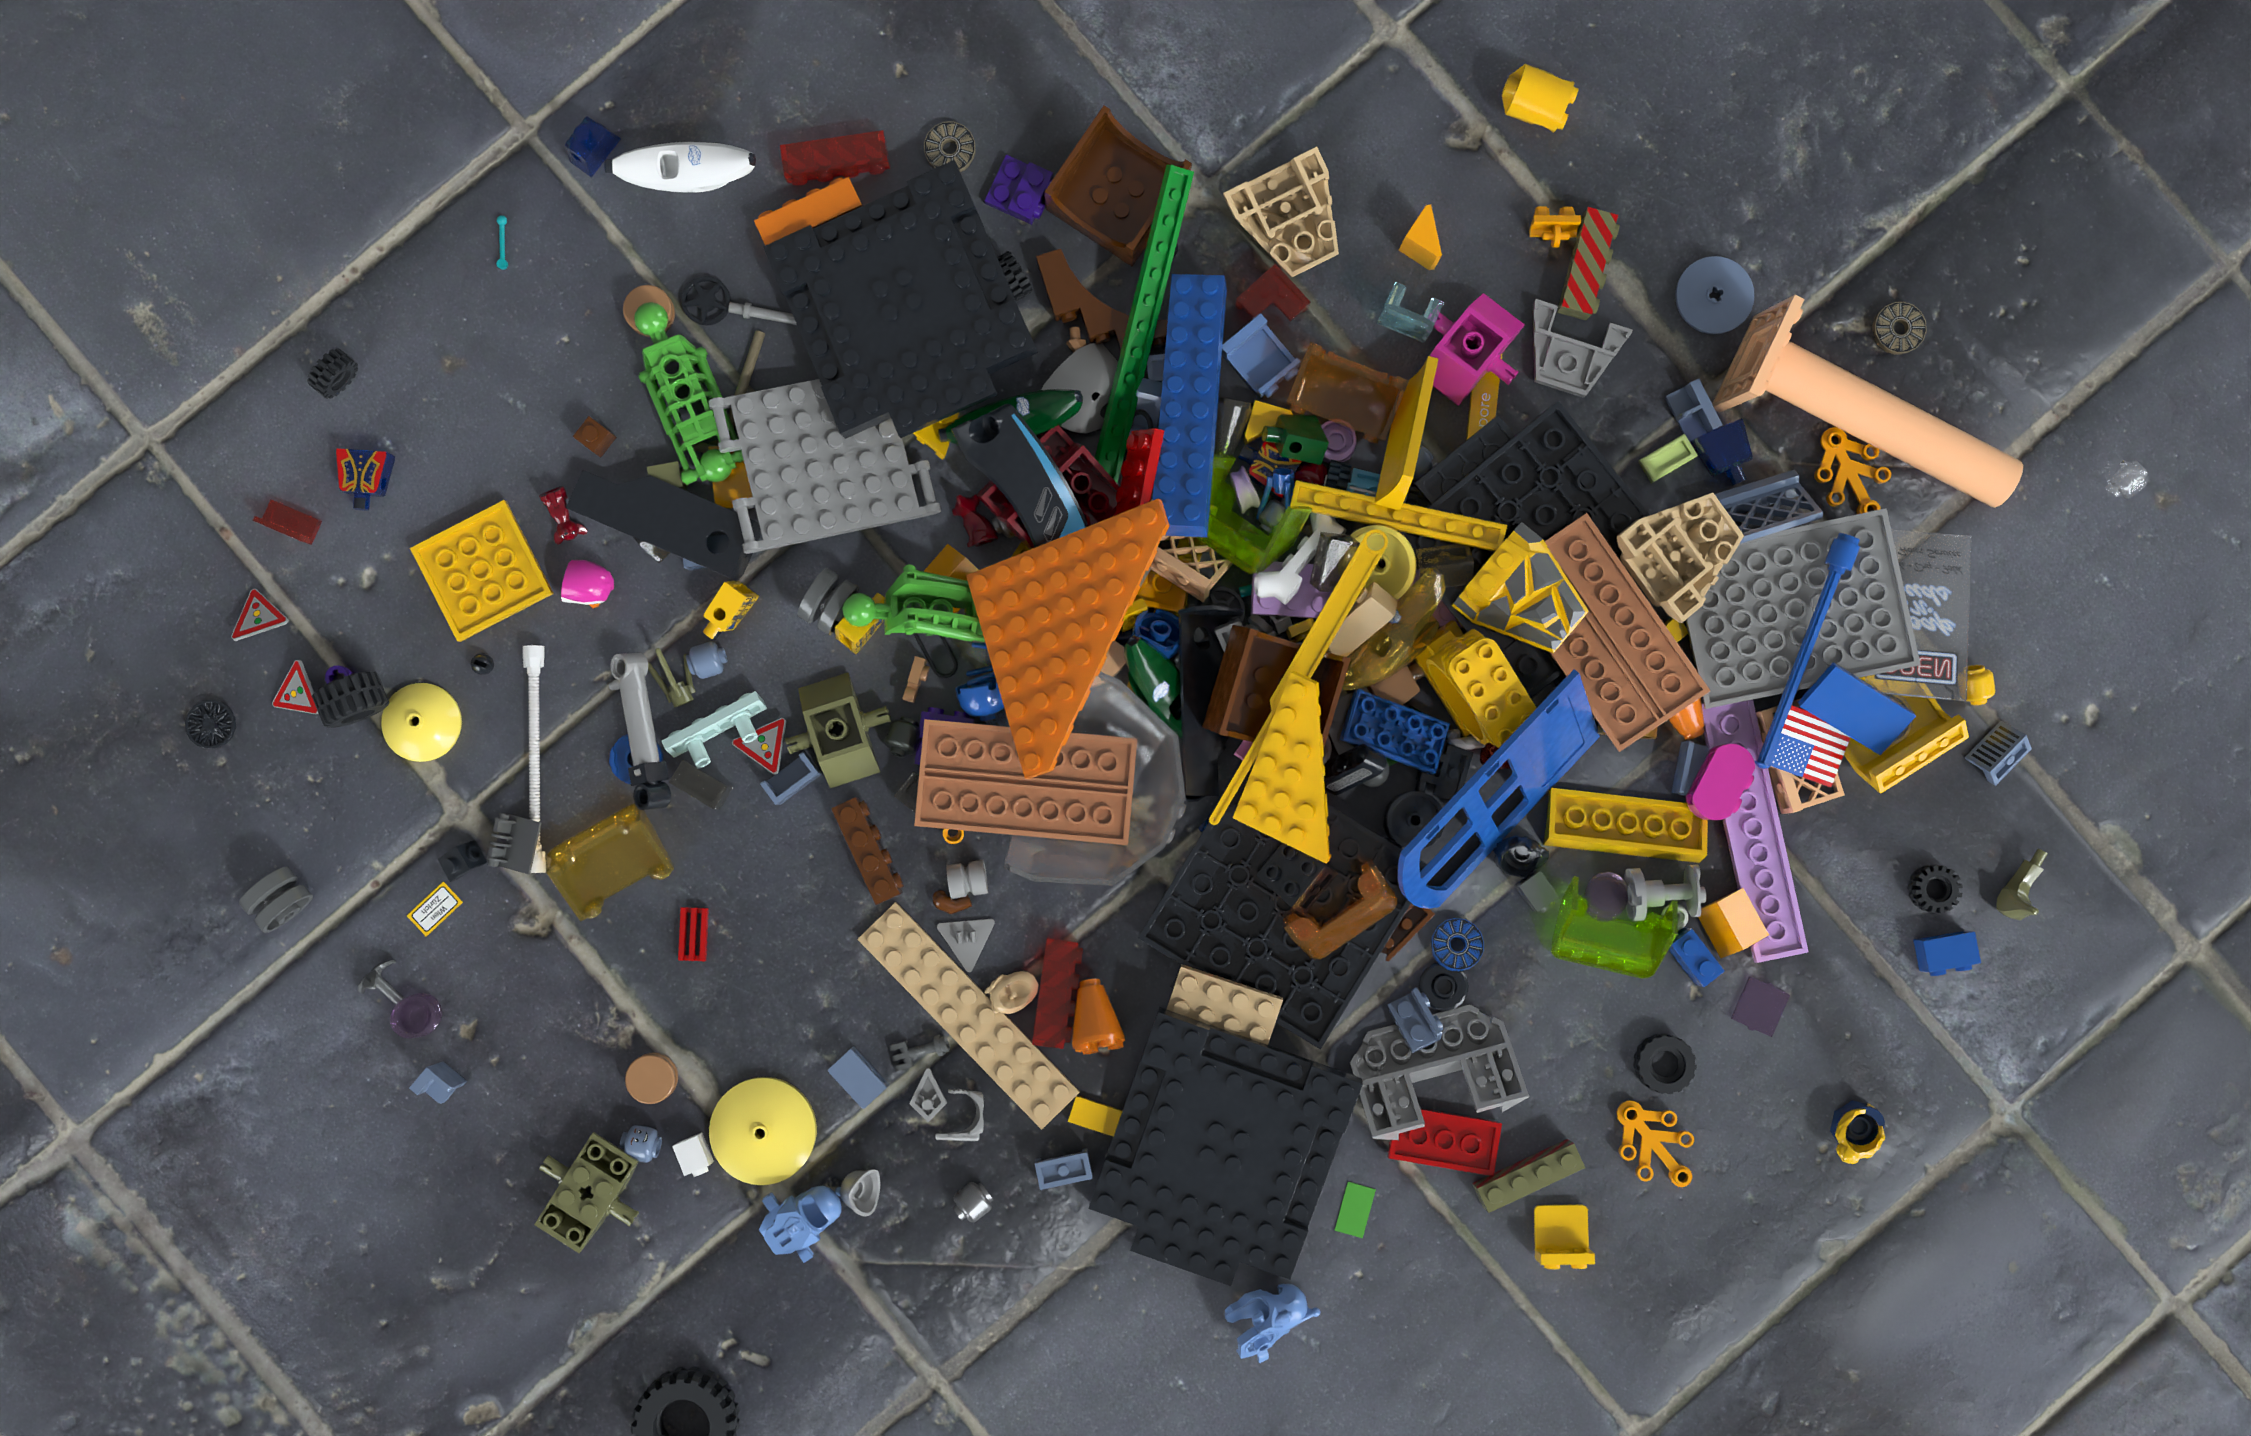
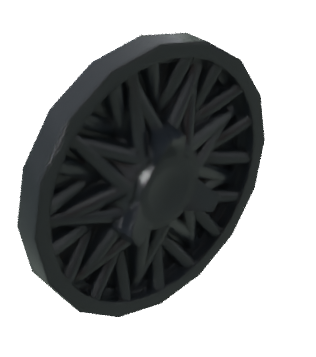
(210, 724)
(1443, 987)

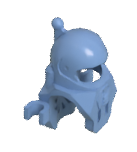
(799, 1220)
(1271, 1318)

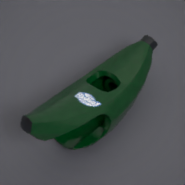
(1039, 409)
(1155, 682)

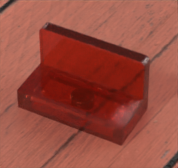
(289, 522)

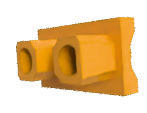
(1554, 226)

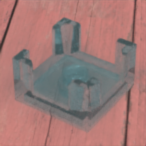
(1407, 321)

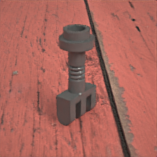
(939, 1045)

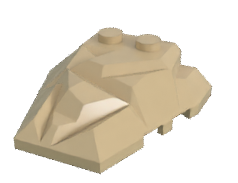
(1289, 212)
(1680, 553)

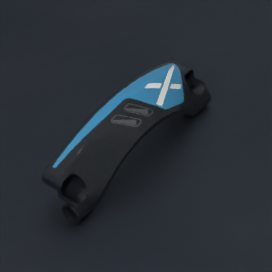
(1023, 471)

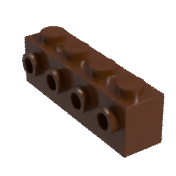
(867, 851)

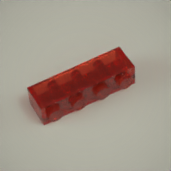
(835, 157)
(1056, 992)

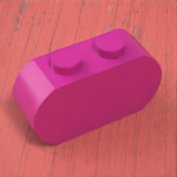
(1721, 782)

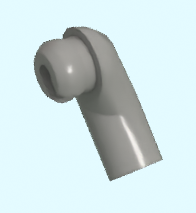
(1465, 742)

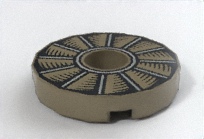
(945, 133)
(1913, 323)

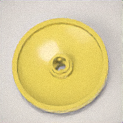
(782, 1115)

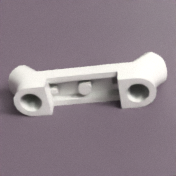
(1286, 583)

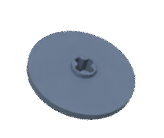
(1705, 312)

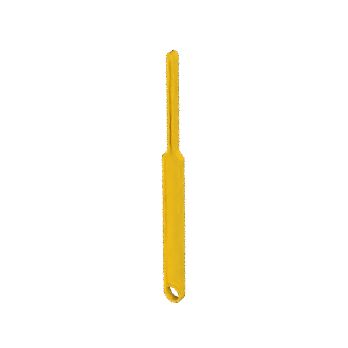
(1312, 649)

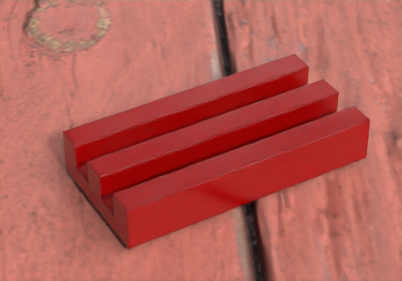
(693, 926)

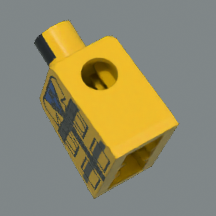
(735, 601)
(856, 637)

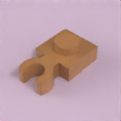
(918, 673)

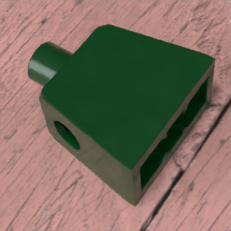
(1298, 438)

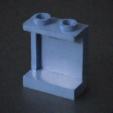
(1260, 358)

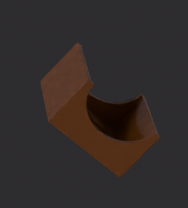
(1110, 187)
(1250, 675)

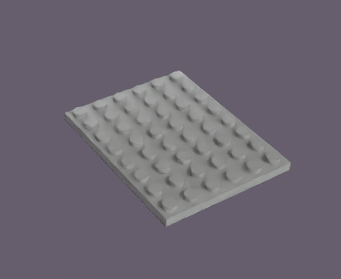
(1765, 600)

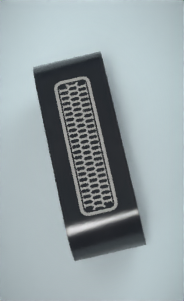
(1353, 768)

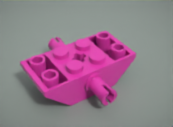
(1462, 368)

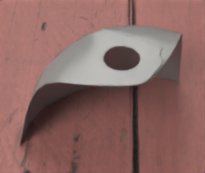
(1089, 371)

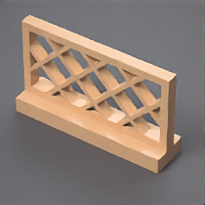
(1182, 573)
(1783, 782)

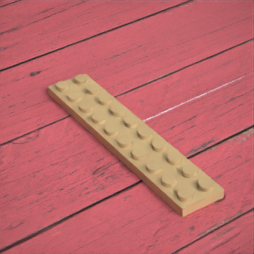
(967, 1015)

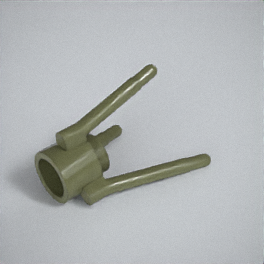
(677, 692)

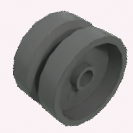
(825, 600)
(275, 899)

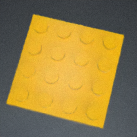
(481, 570)

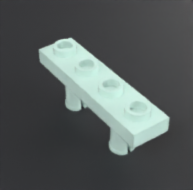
(703, 729)

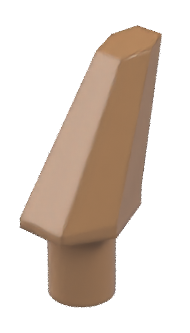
(1075, 339)

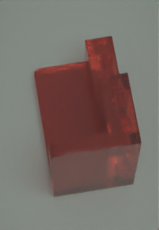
(1273, 288)

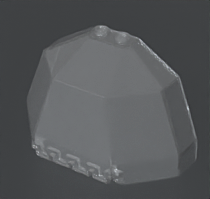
(1155, 798)

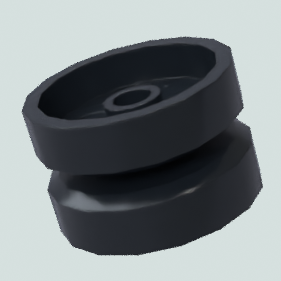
(1401, 809)

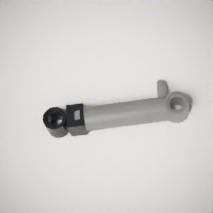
(647, 770)

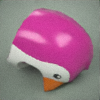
(586, 583)

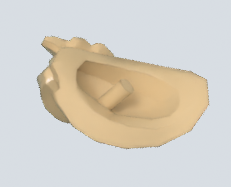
(1012, 992)

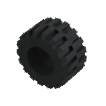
(350, 699)

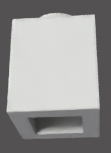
(693, 1155)

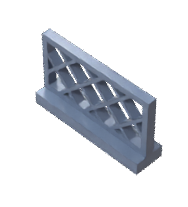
(1768, 491)

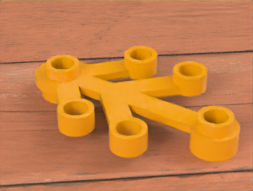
(1848, 469)
(1652, 1140)

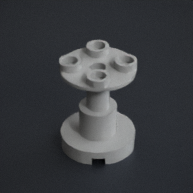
(1654, 893)

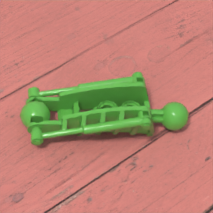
(713, 465)
(920, 605)

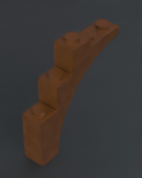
(1071, 298)

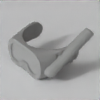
(973, 1132)

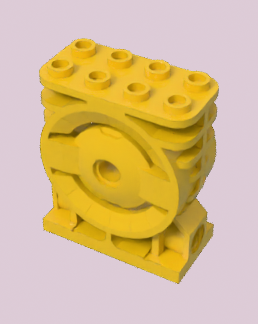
(1475, 684)

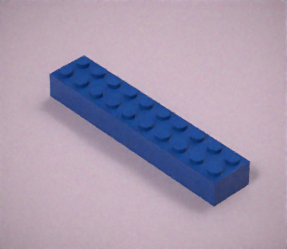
(1190, 401)

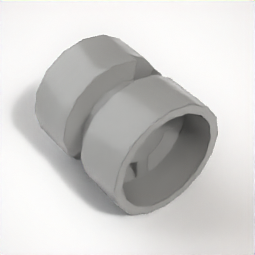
(967, 879)

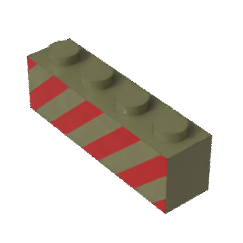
(1587, 264)
(1528, 1175)

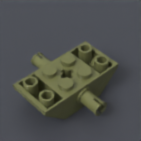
(842, 756)
(574, 1214)

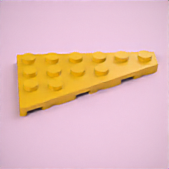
(1287, 780)

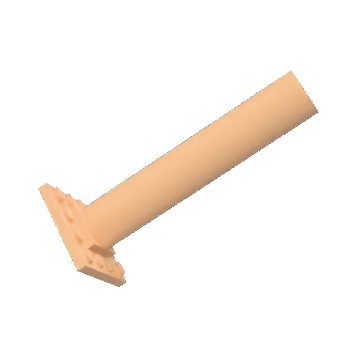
(1867, 412)

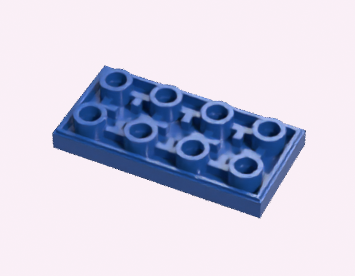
(1856, 708)
(1395, 731)

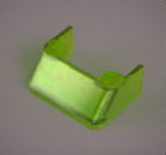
(1239, 539)
(1612, 944)

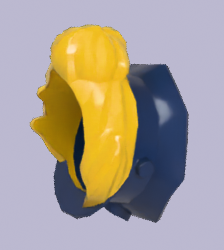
(1858, 1131)

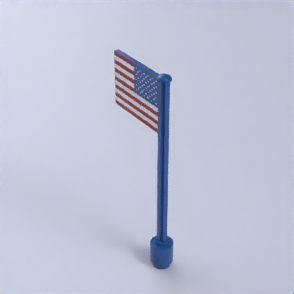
(1797, 738)

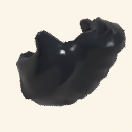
(1520, 856)

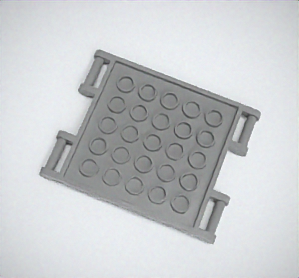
(810, 477)

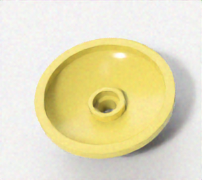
(1398, 557)
(437, 727)

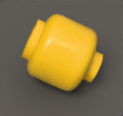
(1979, 684)

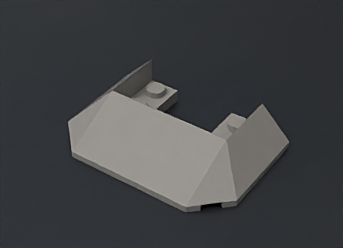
(1467, 1043)

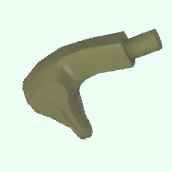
(2014, 898)

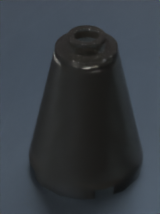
(1230, 424)

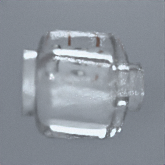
(2126, 479)

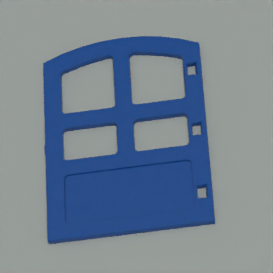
(1538, 756)

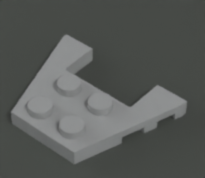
(1566, 361)

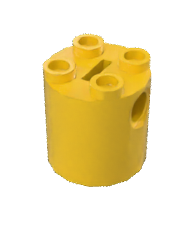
(1538, 97)

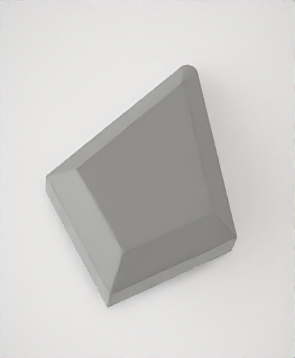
(928, 1097)

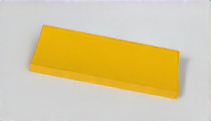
(1405, 438)
(1624, 825)

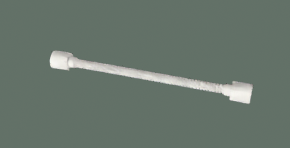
(534, 660)

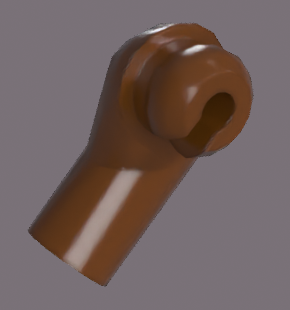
(948, 905)

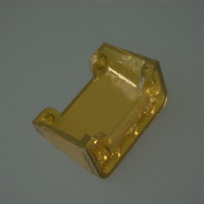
(607, 860)

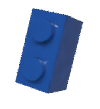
(1947, 951)
(1695, 957)

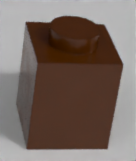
(594, 436)

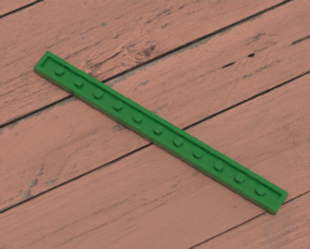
(1143, 318)

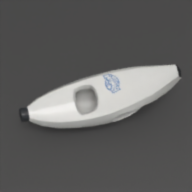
(682, 166)

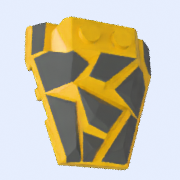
(1523, 593)

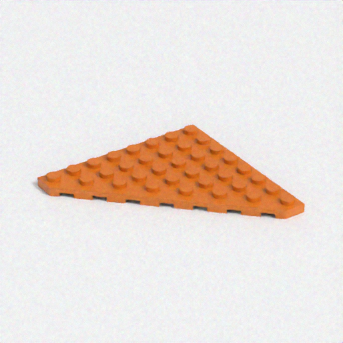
(1054, 619)

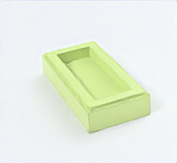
(1668, 458)

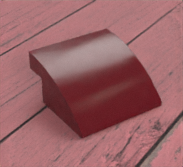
(1085, 476)

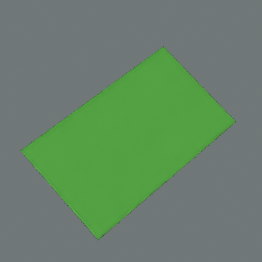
(1355, 1209)

